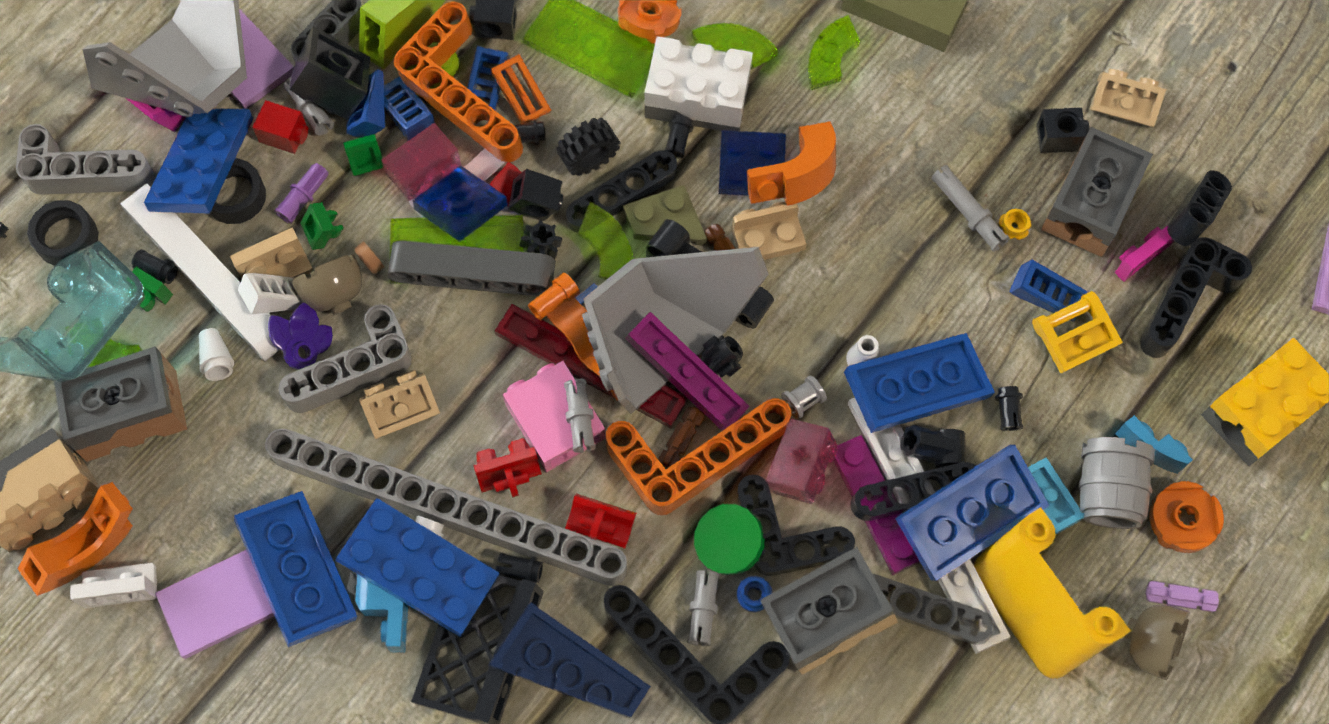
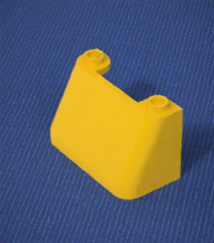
(1037, 603)

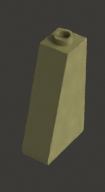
(921, 20)

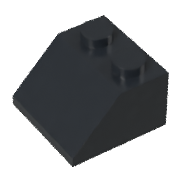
(330, 74)

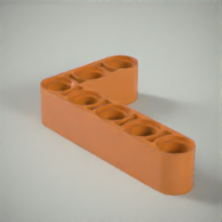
(451, 91)
(698, 460)

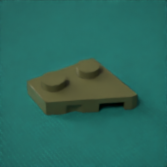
(649, 214)

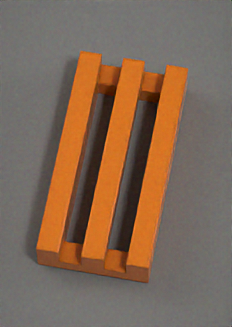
(533, 114)

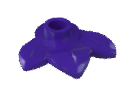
(300, 331)

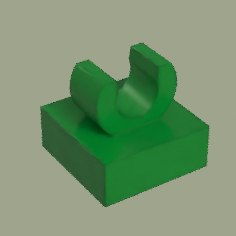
(363, 154)
(318, 225)
(152, 290)

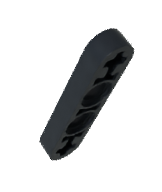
(618, 186)
(911, 483)

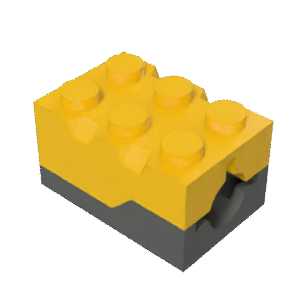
(1270, 402)

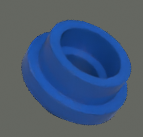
(746, 585)

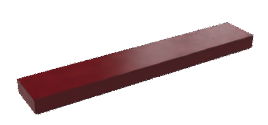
(553, 347)

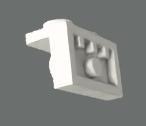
(115, 586)

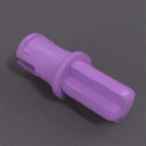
(301, 193)

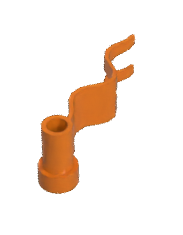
(566, 314)

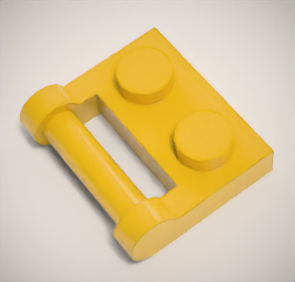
(1082, 342)

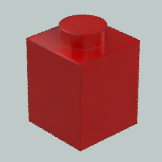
(280, 127)

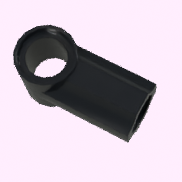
(940, 447)

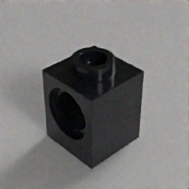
(494, 18)
(1054, 140)
(536, 195)

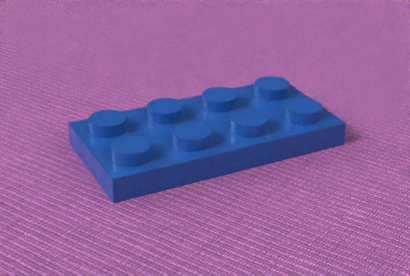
(199, 162)
(918, 382)
(971, 512)
(417, 567)
(295, 568)

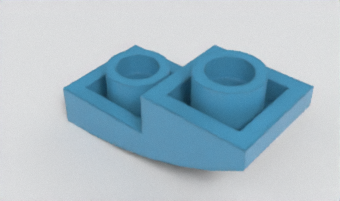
(1169, 452)

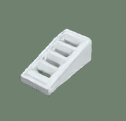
(259, 296)

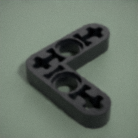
(785, 546)

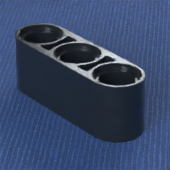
(1199, 208)

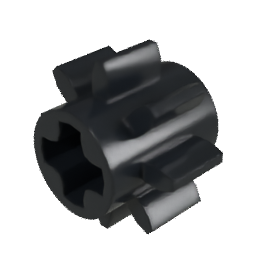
(543, 233)
(722, 355)

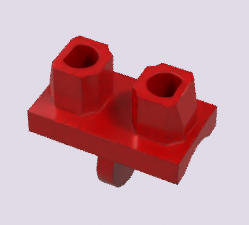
(507, 470)
(600, 520)

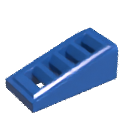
(489, 56)
(370, 113)
(416, 124)
(1042, 274)

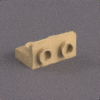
(1128, 98)
(771, 229)
(274, 256)
(398, 404)

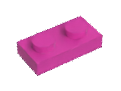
(1136, 258)

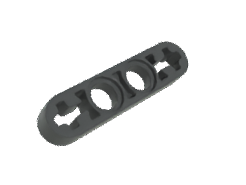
(926, 602)

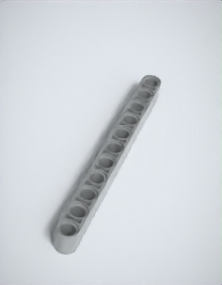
(433, 494)

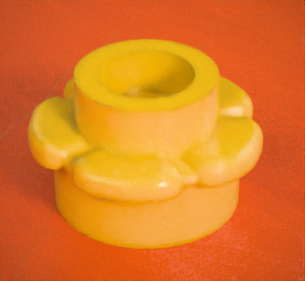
(1018, 217)

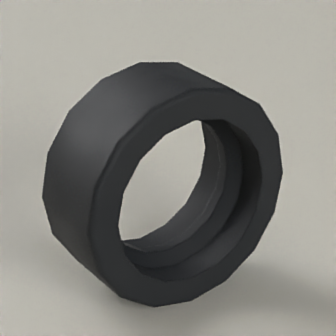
(251, 205)
(48, 216)

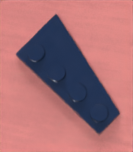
(563, 661)

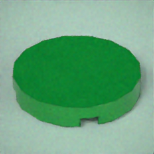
(729, 539)

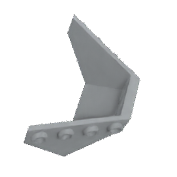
(182, 65)
(687, 292)

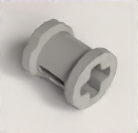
(804, 396)

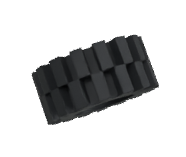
(588, 146)

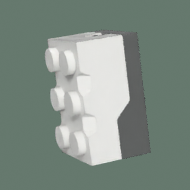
(697, 84)

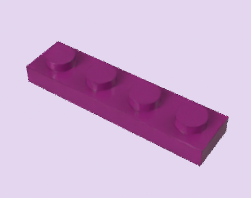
(687, 372)
(860, 469)

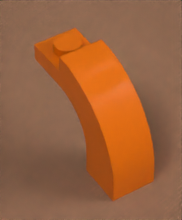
(801, 176)
(81, 546)

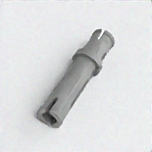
(978, 218)

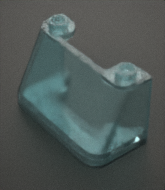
(94, 301)

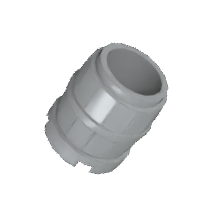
(1115, 482)

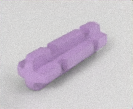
(1182, 596)

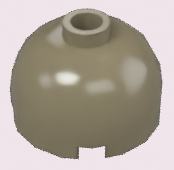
(330, 285)
(1157, 638)

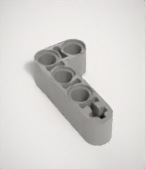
(125, 168)
(344, 366)

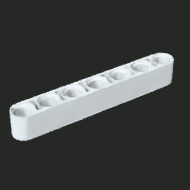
(202, 270)

